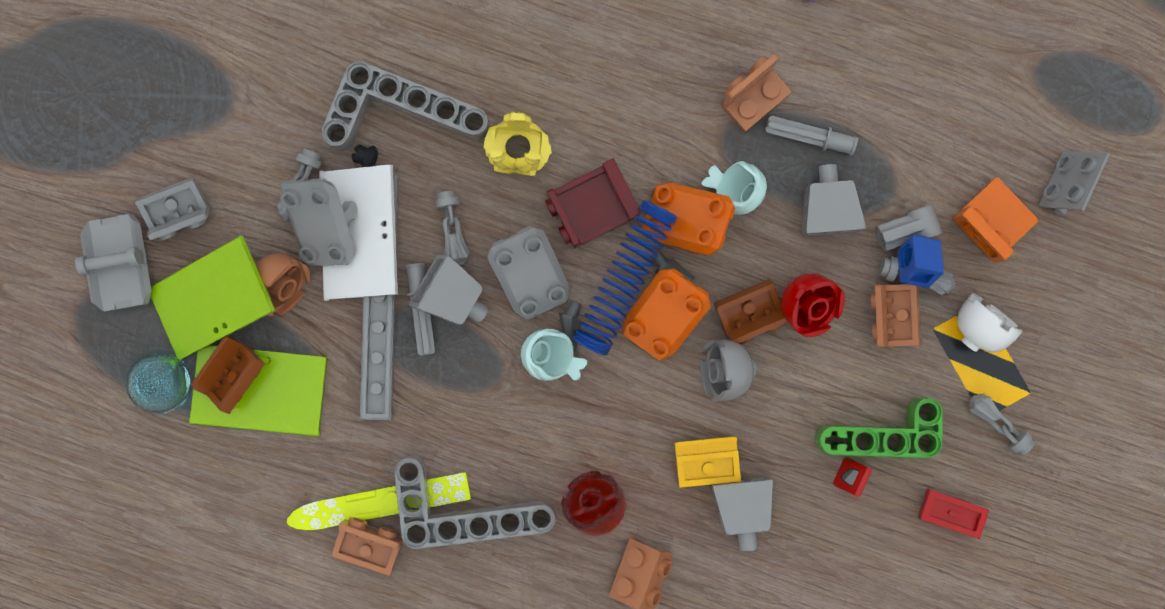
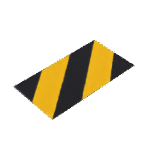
(982, 370)

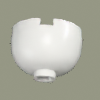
(985, 326)

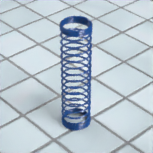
(593, 342)

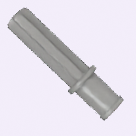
(812, 135)
(421, 320)

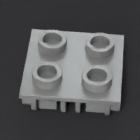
(1073, 181)

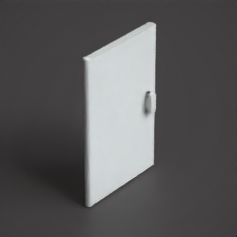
(374, 261)

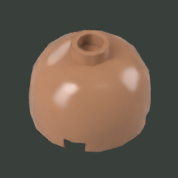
(283, 279)

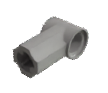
(917, 223)

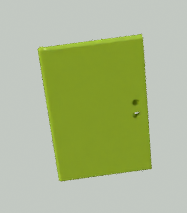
(210, 294)
(280, 399)

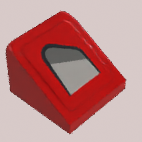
(852, 477)

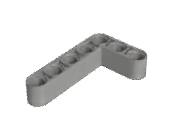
(400, 100)
(461, 518)

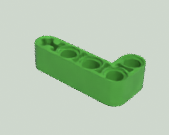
(878, 436)

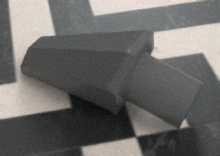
(662, 263)
(570, 322)

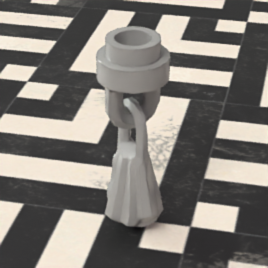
(308, 159)
(454, 243)
(889, 269)
(984, 407)

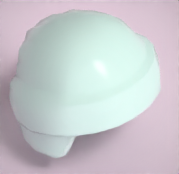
(740, 182)
(549, 355)

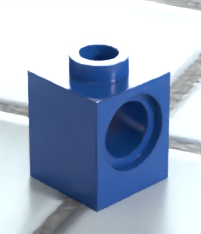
(920, 261)

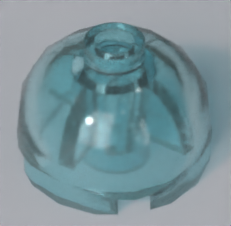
(158, 383)

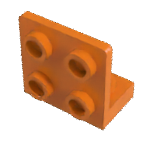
(995, 220)

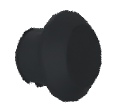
(366, 156)

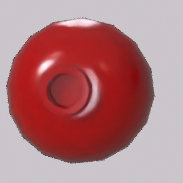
(812, 304)

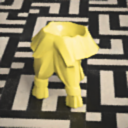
(514, 125)

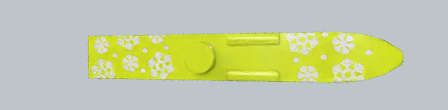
(376, 503)

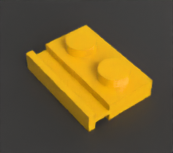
(707, 461)

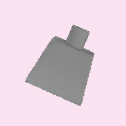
(831, 205)
(449, 293)
(744, 509)

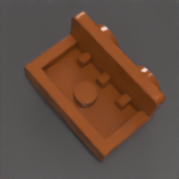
(750, 312)
(228, 373)

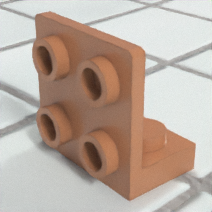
(756, 95)

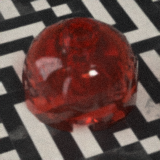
(594, 503)

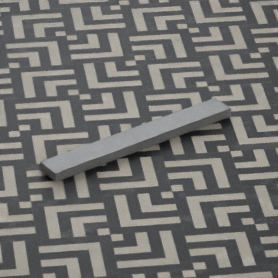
(378, 348)

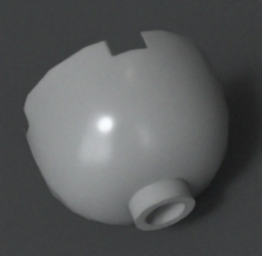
(727, 370)

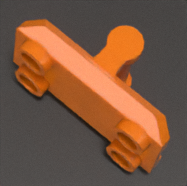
(700, 220)
(666, 314)

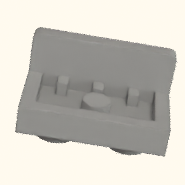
(173, 209)

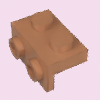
(896, 315)
(367, 546)
(641, 575)

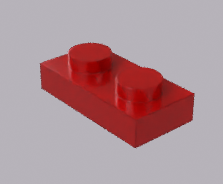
(953, 513)

